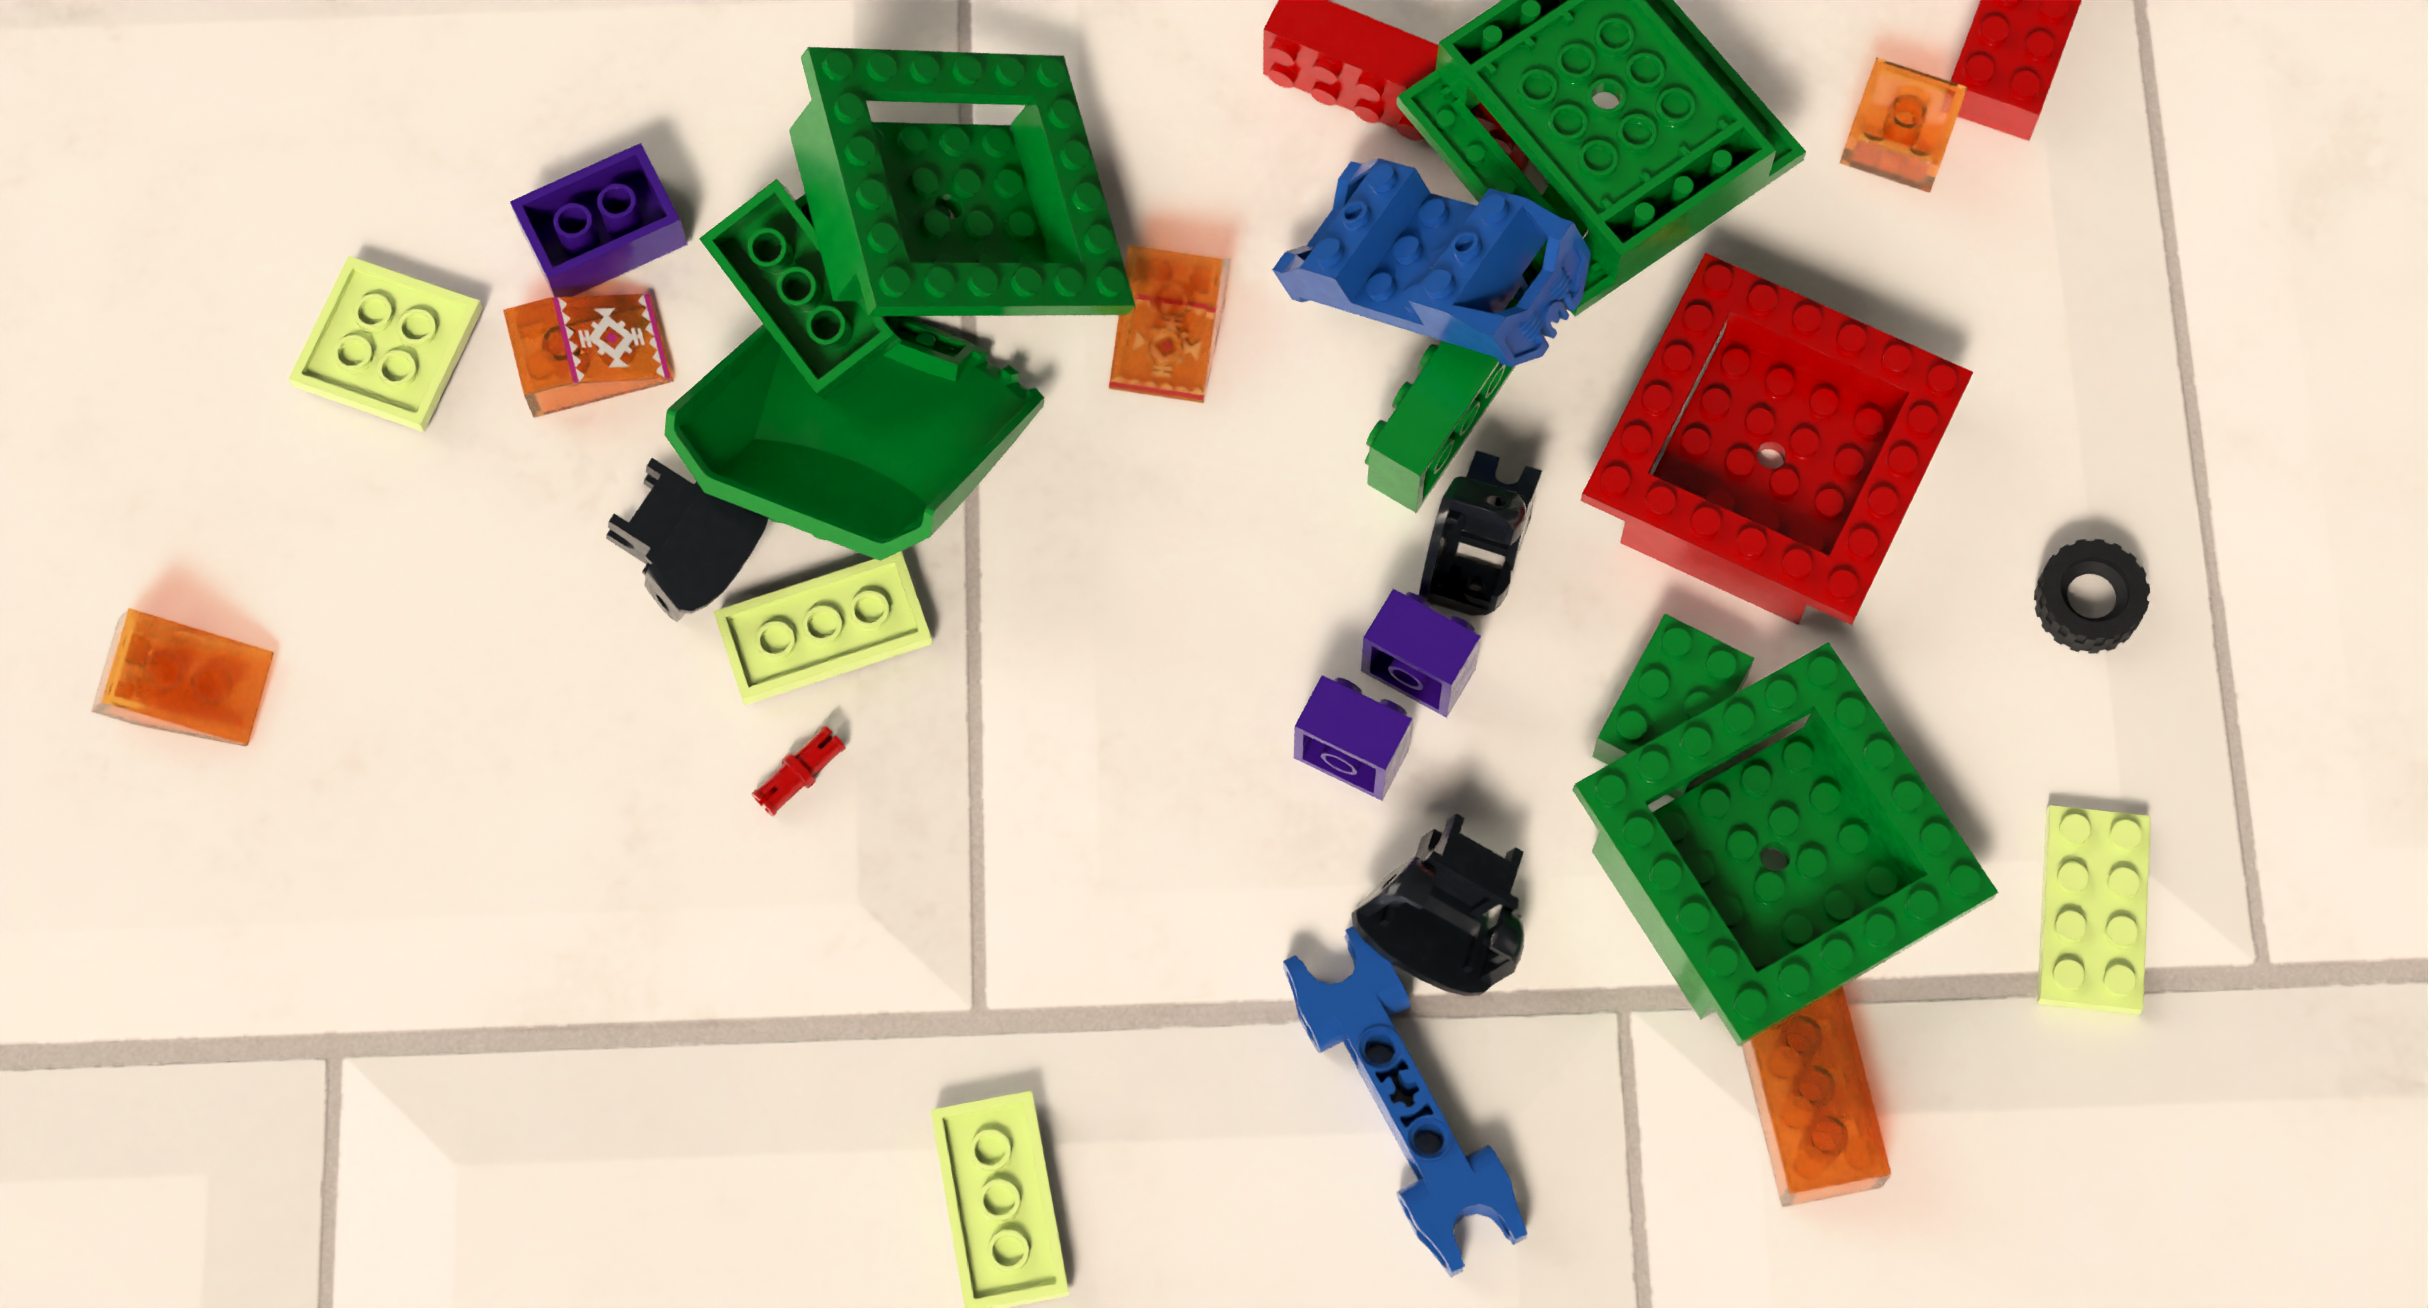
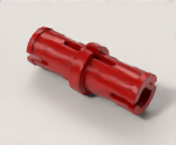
(798, 771)

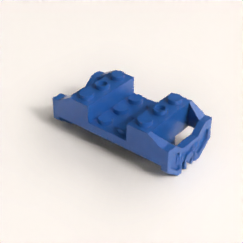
(1440, 263)

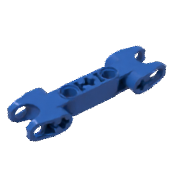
(1448, 1181)

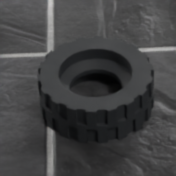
(2102, 560)

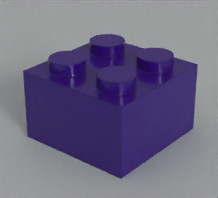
(1420, 651)
(1352, 736)

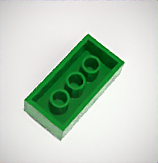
(779, 270)

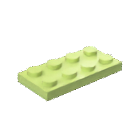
(822, 628)
(2094, 910)
(999, 1202)

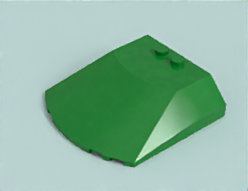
(870, 461)

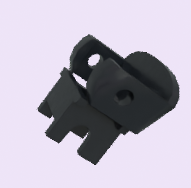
(1485, 516)
(686, 540)
(1433, 908)

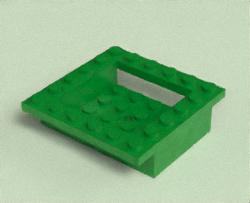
(1639, 174)
(1022, 195)
(1841, 801)

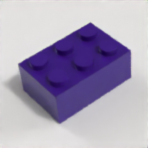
(599, 222)

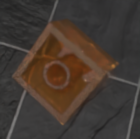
(1903, 125)

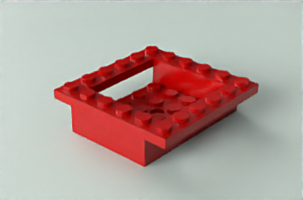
(1789, 376)

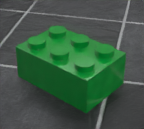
(1673, 682)

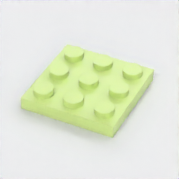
(386, 343)

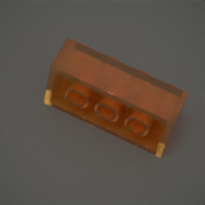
(1816, 1105)

